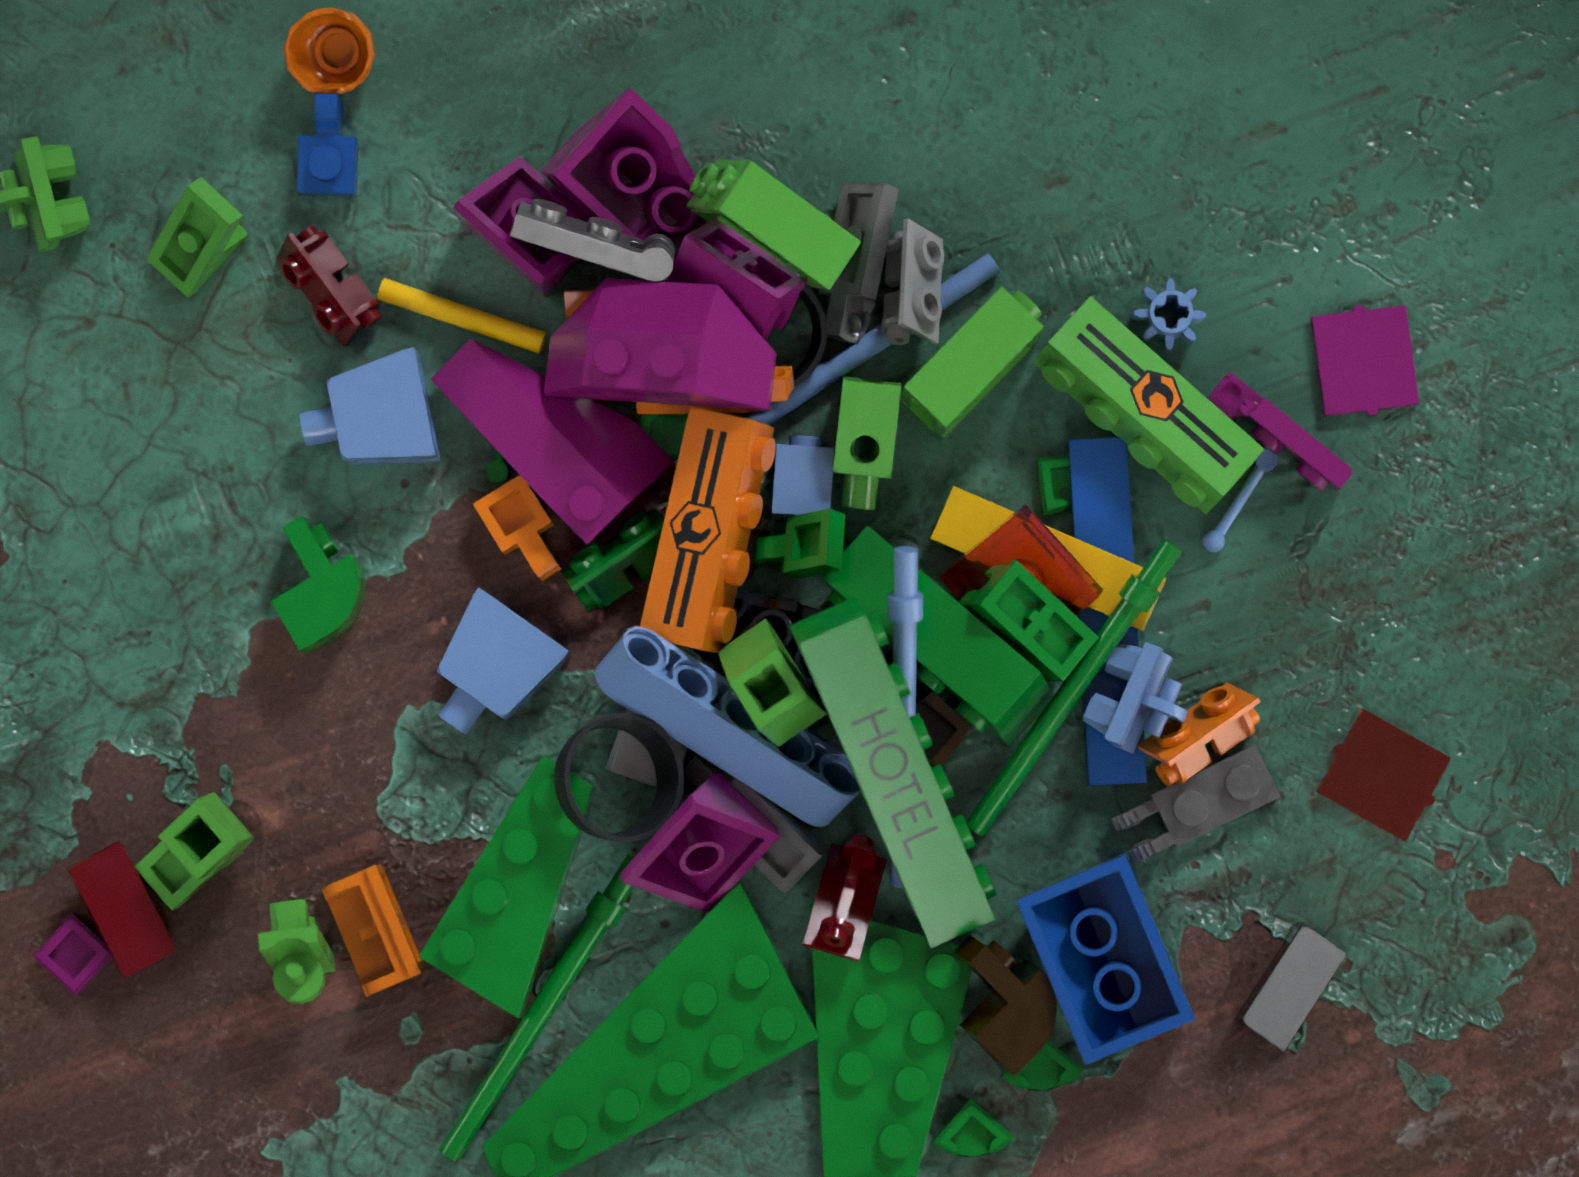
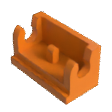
(374, 929)

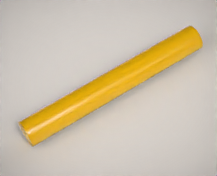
(462, 315)

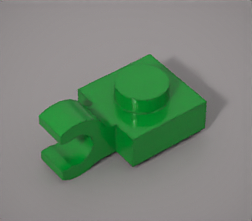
(808, 548)

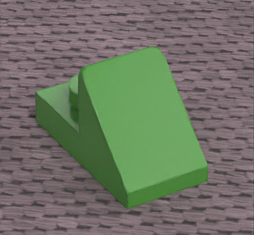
(197, 237)

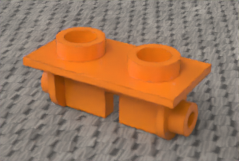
(1221, 716)

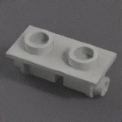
(915, 265)

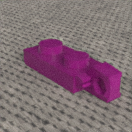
(1278, 431)

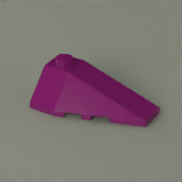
(628, 171)
(566, 448)

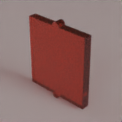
(1383, 775)

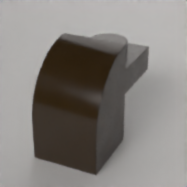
(1018, 1012)

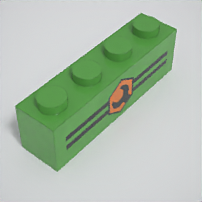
(1147, 406)

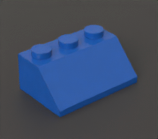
(1105, 959)

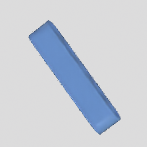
(708, 718)

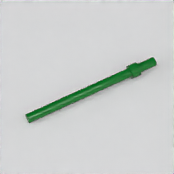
(1137, 595)
(604, 911)

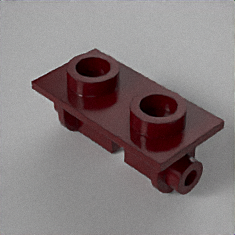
(310, 265)
(845, 899)

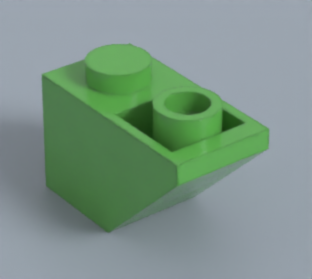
(770, 684)

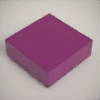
(74, 954)

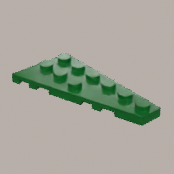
(684, 1033)
(884, 1048)

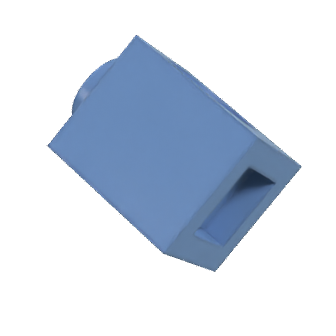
(802, 477)

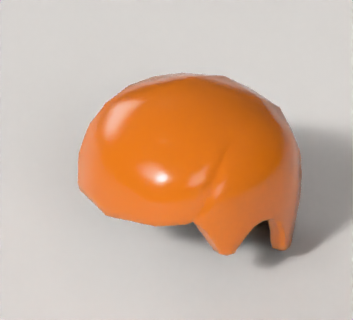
(329, 51)

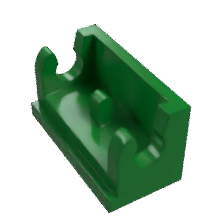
(1031, 620)

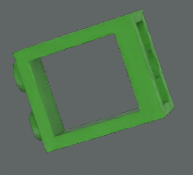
(773, 219)
(973, 361)

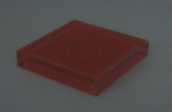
(1037, 549)

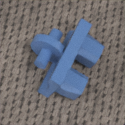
(1145, 673)

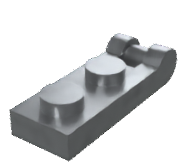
(594, 241)

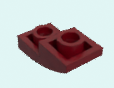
(121, 909)

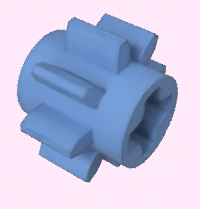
(1180, 304)

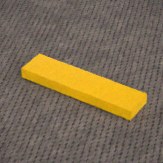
(971, 518)

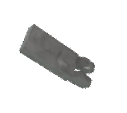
(1203, 802)

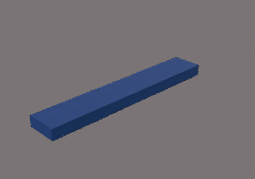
(1104, 520)

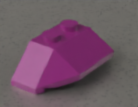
(661, 348)

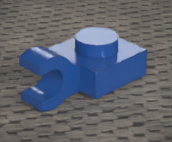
(327, 159)

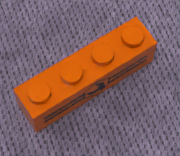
(708, 529)

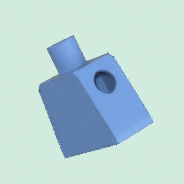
(377, 413)
(495, 662)

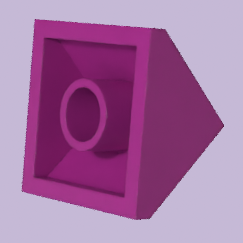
(490, 215)
(703, 847)

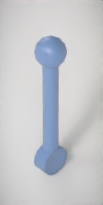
(1214, 539)

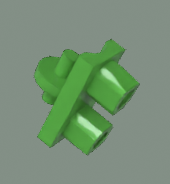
(37, 169)
(296, 952)

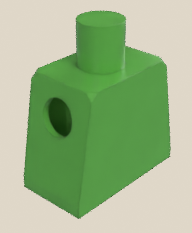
(870, 410)

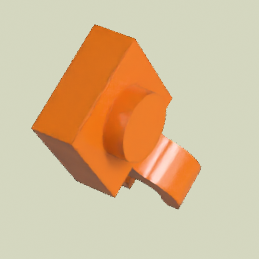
(516, 521)

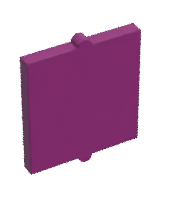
(1364, 360)

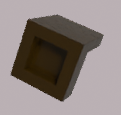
(944, 727)

